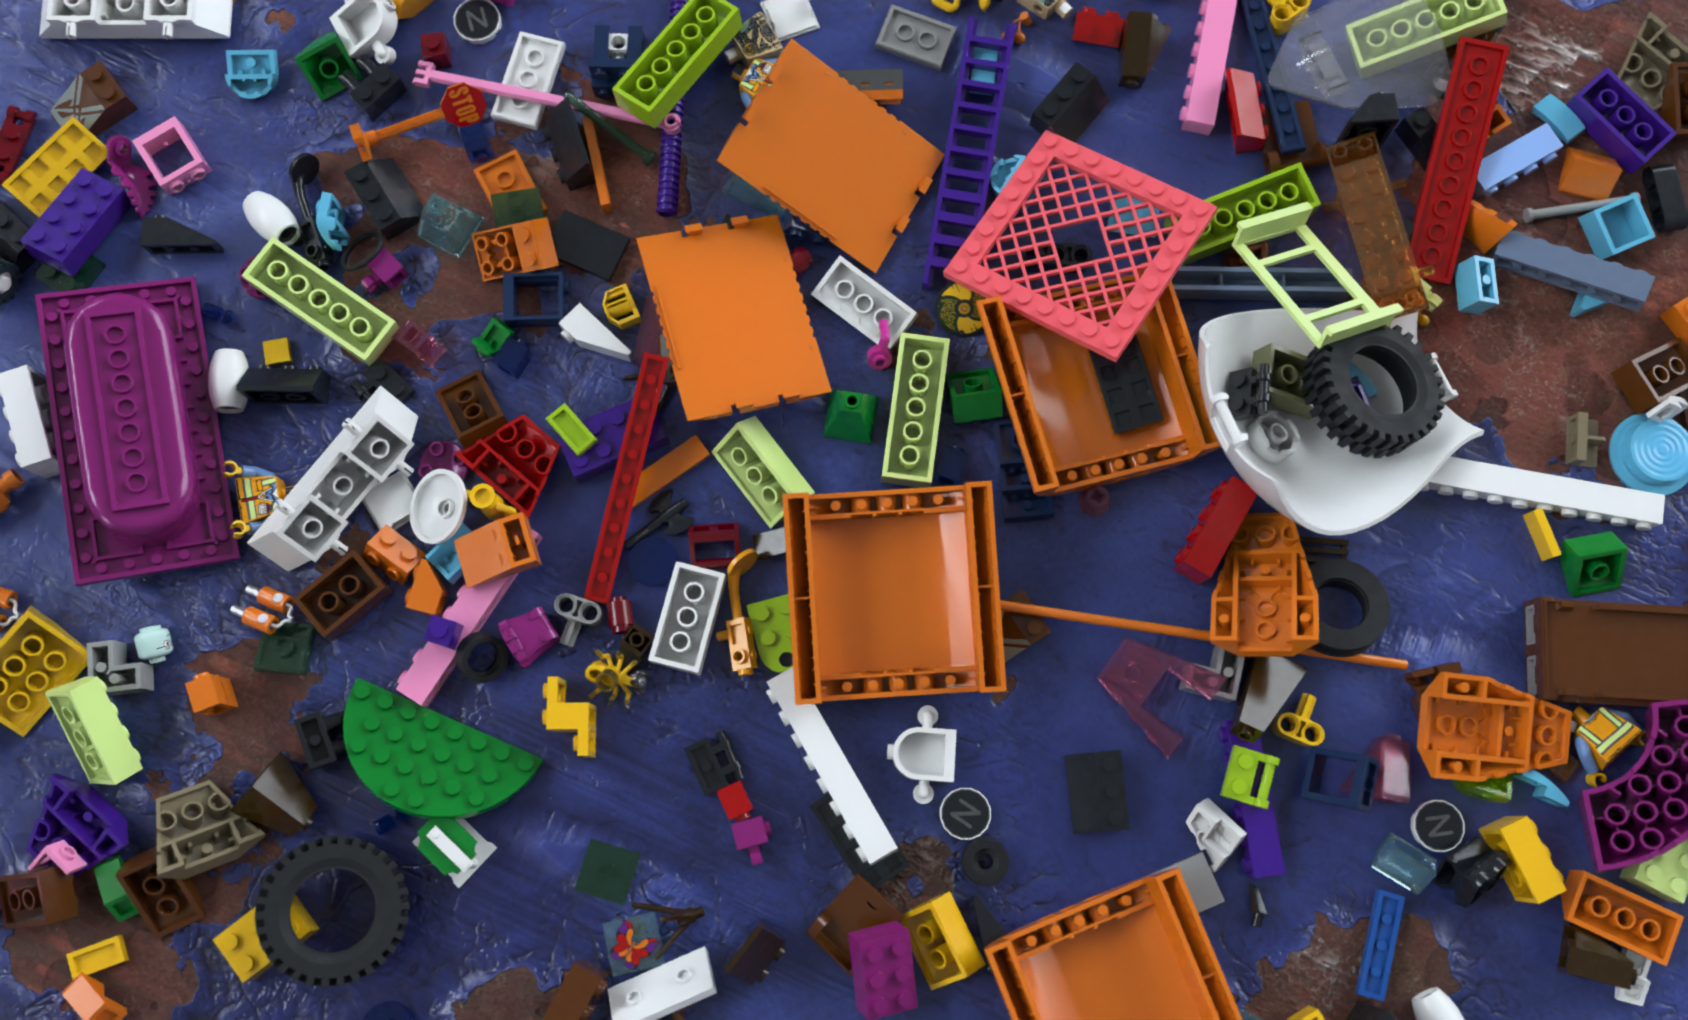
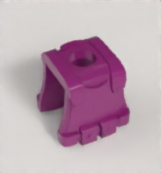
(528, 635)

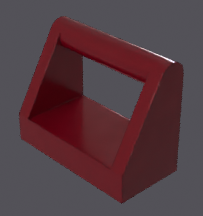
(712, 533)

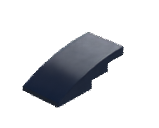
(1015, 486)

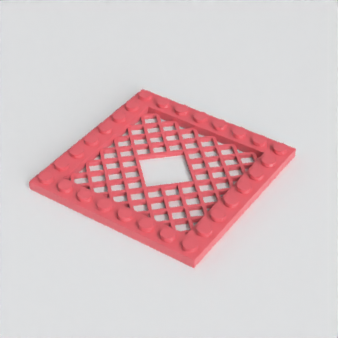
(1110, 340)

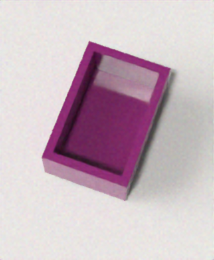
(883, 970)

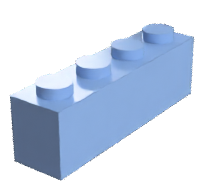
(1516, 158)

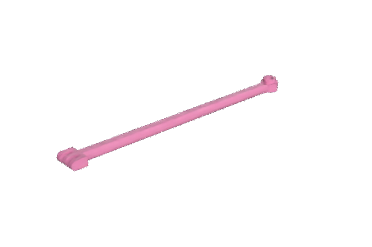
(431, 75)

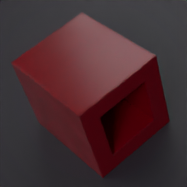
(436, 49)

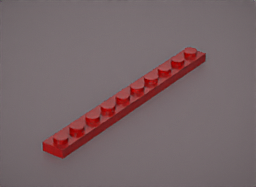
(626, 478)

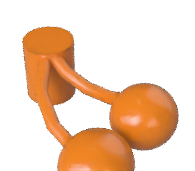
(1019, 37)

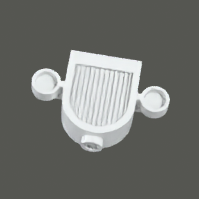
(367, 28)
(925, 754)

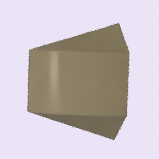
(1649, 61)
(199, 832)

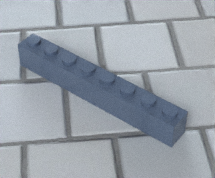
(1244, 284)

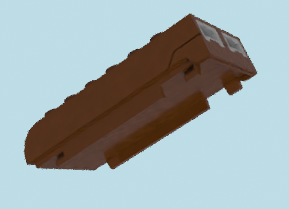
(1605, 652)

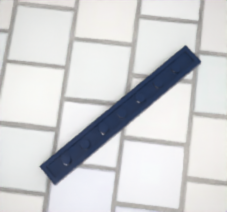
(1279, 102)

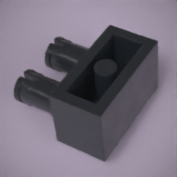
(377, 91)
(313, 734)

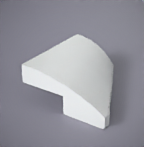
(1214, 832)

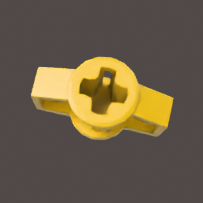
(620, 307)

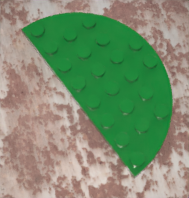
(427, 760)

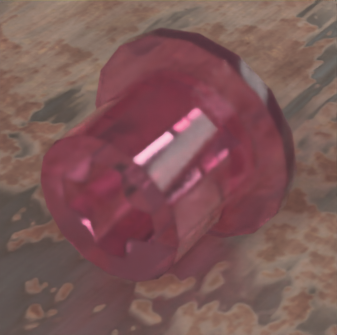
(1094, 501)

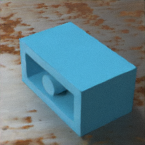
(1476, 285)

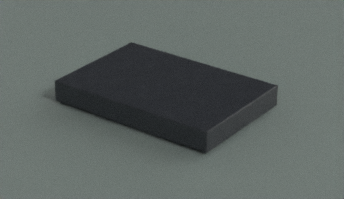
(588, 245)

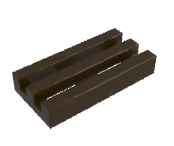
(1343, 552)

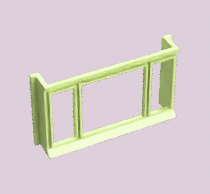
(1294, 220)

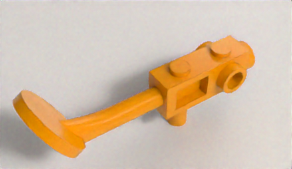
(739, 629)

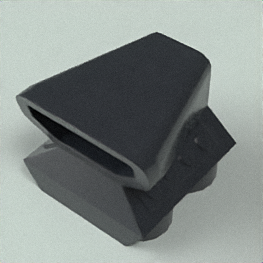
(1471, 870)

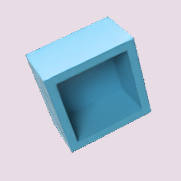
(1616, 226)

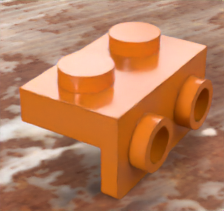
(393, 554)

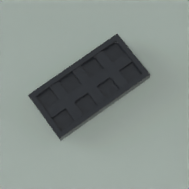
(1127, 389)
(832, 824)

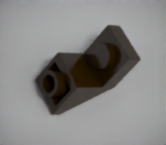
(634, 647)

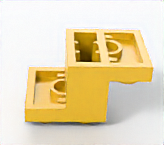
(570, 717)

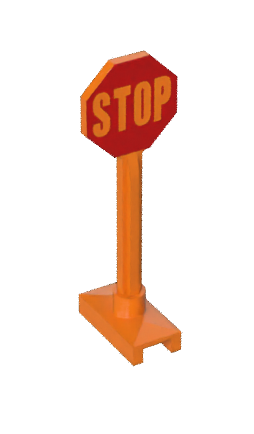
(460, 106)

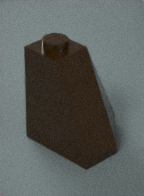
(1139, 47)
(277, 799)
(1592, 959)

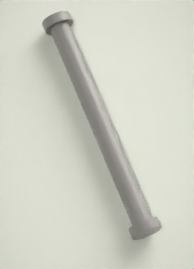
(1530, 214)

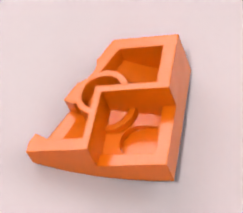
(1484, 227)

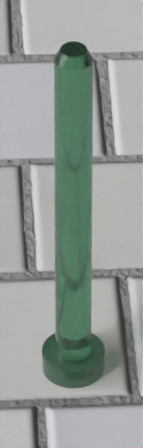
(610, 128)

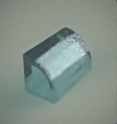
(1405, 863)

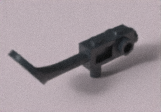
(302, 172)

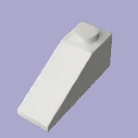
(591, 334)

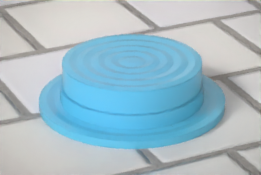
(1650, 454)

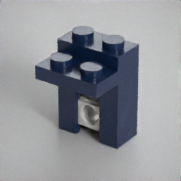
(611, 63)

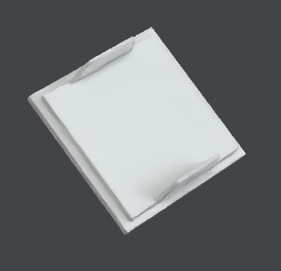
(789, 17)
(390, 501)

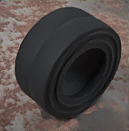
(999, 865)

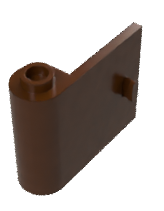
(1315, 153)
(850, 913)

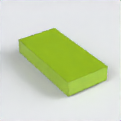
(571, 430)

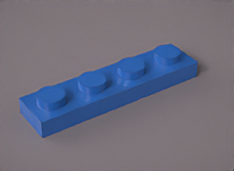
(1380, 945)

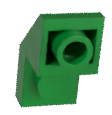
(112, 892)

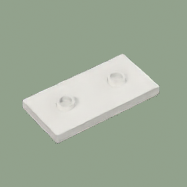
(530, 67)
(664, 988)

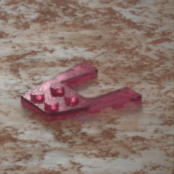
(1134, 674)

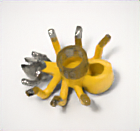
(609, 676)

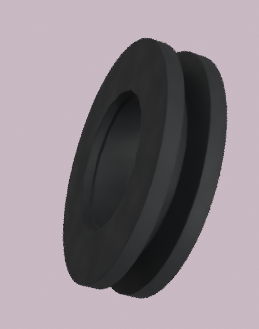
(1371, 596)

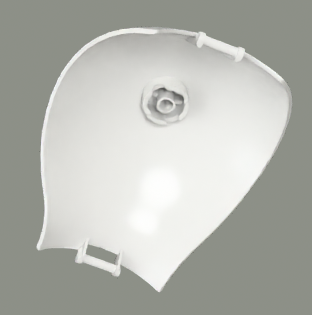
(1290, 457)

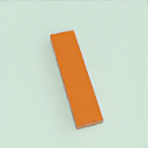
(597, 165)
(670, 468)

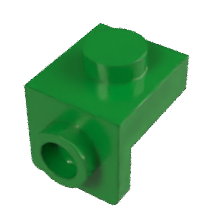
(492, 337)

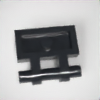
(382, 375)
(1243, 395)
(707, 767)

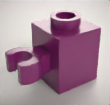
(385, 270)
(751, 834)

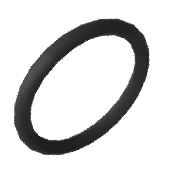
(354, 243)

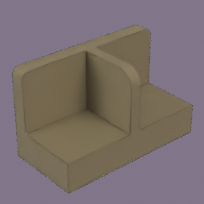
(1582, 441)

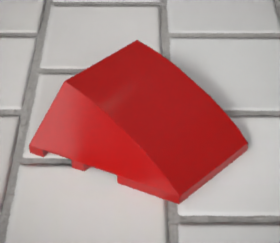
(514, 461)

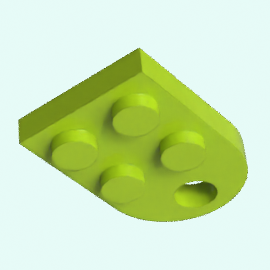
(772, 630)

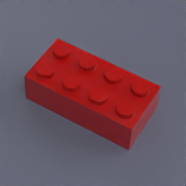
(1215, 530)

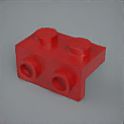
(1097, 27)

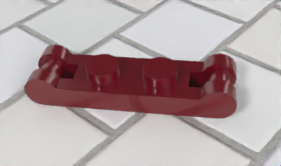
(14, 139)

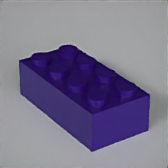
(1620, 121)
(77, 222)
(609, 431)

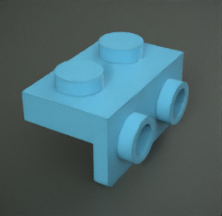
(445, 556)

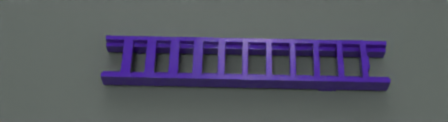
(990, 133)

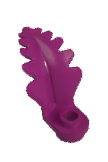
(132, 175)

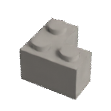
(109, 663)
(1226, 665)

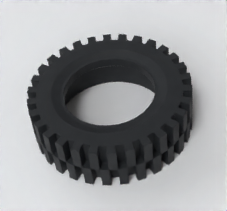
(1350, 416)
(291, 871)

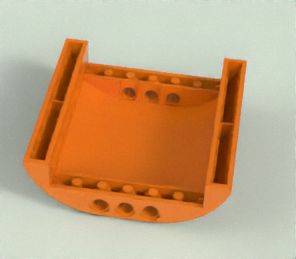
(1061, 407)
(894, 593)
(1115, 958)

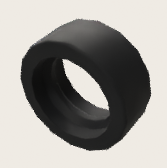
(493, 671)

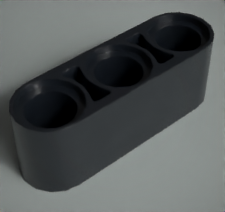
(1665, 198)
(1065, 252)

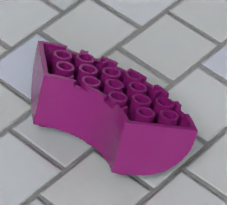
(1648, 805)

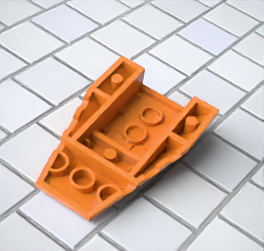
(1265, 592)
(1488, 729)

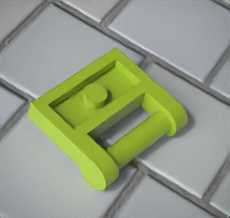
(1241, 774)

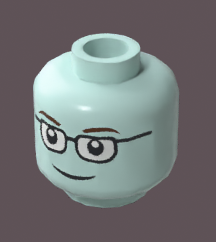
(153, 643)

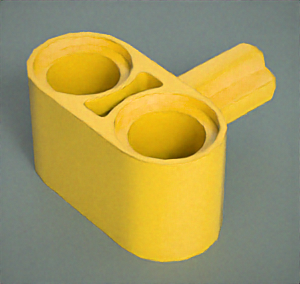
(1285, 13)
(1299, 723)

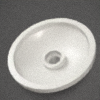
(438, 506)

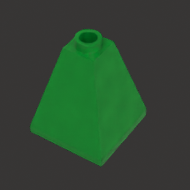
(851, 416)

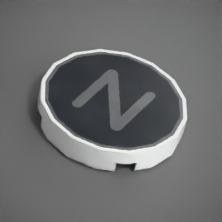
(477, 21)
(965, 813)
(1437, 825)

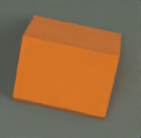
(1588, 174)

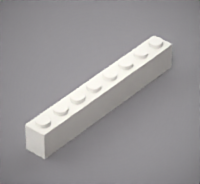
(834, 771)

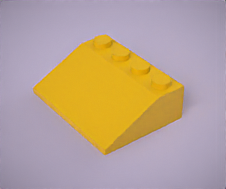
(34, 659)

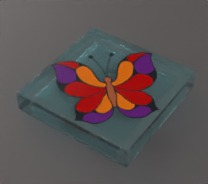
(633, 943)

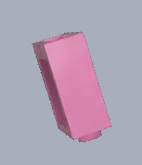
(160, 138)

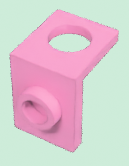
(62, 854)

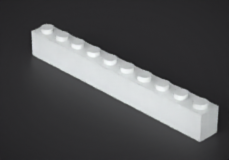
(1548, 492)

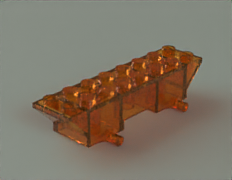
(1375, 224)

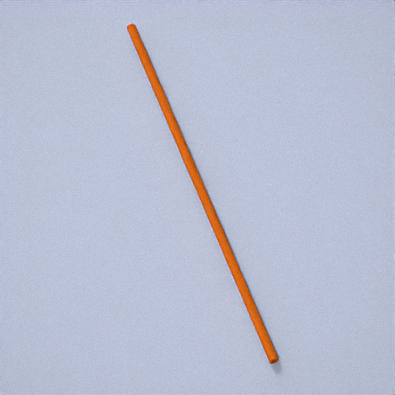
(1174, 631)

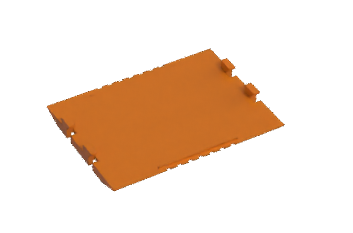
(831, 156)
(733, 317)

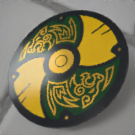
(958, 310)

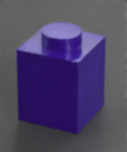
(443, 632)

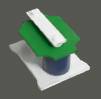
(453, 847)

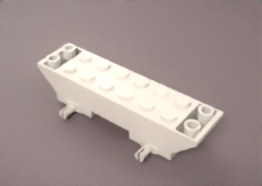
(136, 19)
(322, 500)

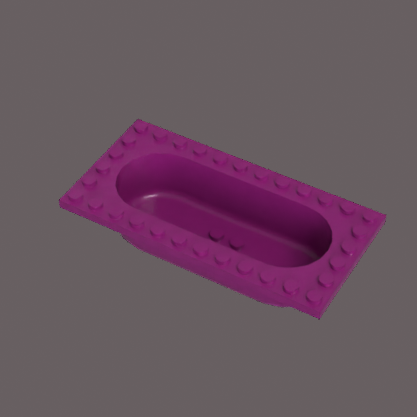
(135, 430)

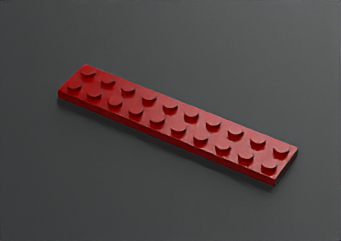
(1456, 155)

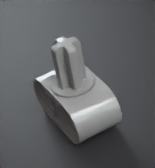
(576, 616)

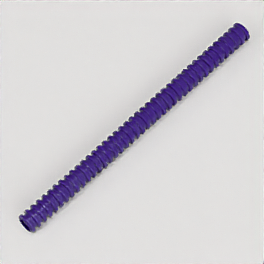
(671, 151)

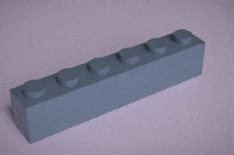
(1573, 270)

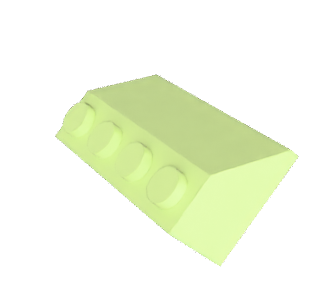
(759, 468)
(95, 730)

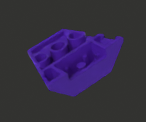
(82, 819)

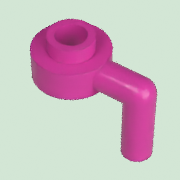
(880, 355)

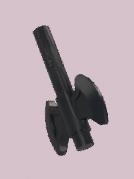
(668, 514)

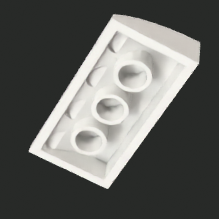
(863, 302)

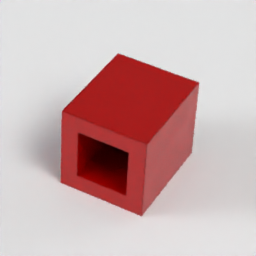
(735, 801)

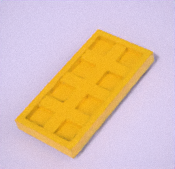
(55, 165)

